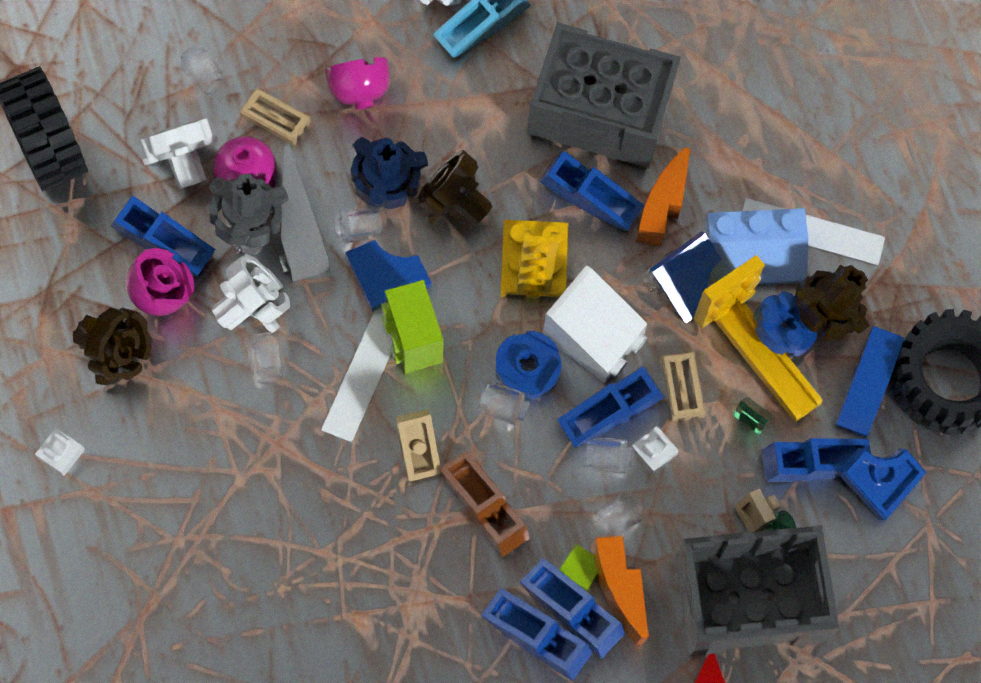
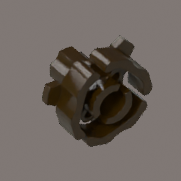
(455, 187)
(833, 301)
(112, 342)

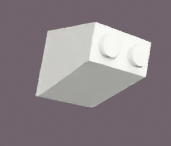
(595, 326)

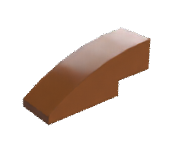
(485, 503)

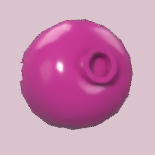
(359, 82)
(245, 156)
(158, 282)

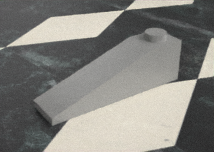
(300, 236)

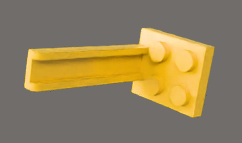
(534, 258)
(727, 307)

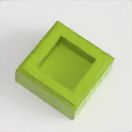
(580, 567)

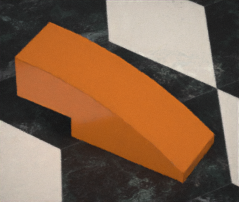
(664, 200)
(621, 586)

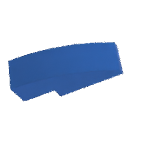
(591, 191)
(160, 231)
(869, 381)
(611, 407)
(809, 459)
(573, 607)
(537, 634)

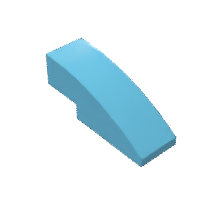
(477, 22)

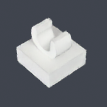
(654, 450)
(59, 452)

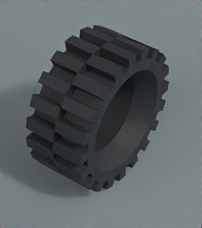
(41, 129)
(934, 334)

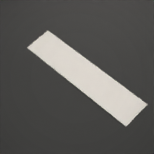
(834, 236)
(360, 381)

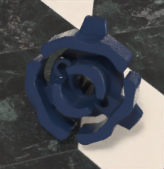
(386, 169)

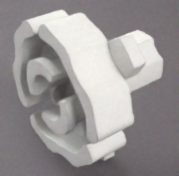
(179, 147)
(252, 292)

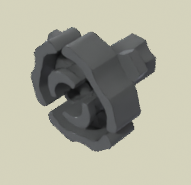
(246, 205)

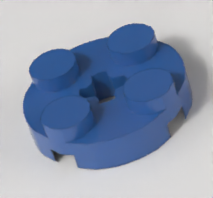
(770, 316)
(524, 346)

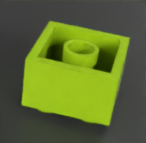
(412, 327)

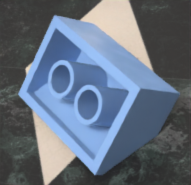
(772, 235)

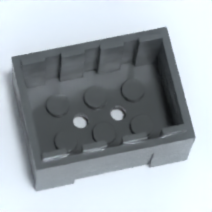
(595, 114)
(783, 560)

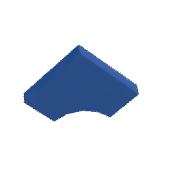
(381, 271)
(686, 274)
(882, 481)

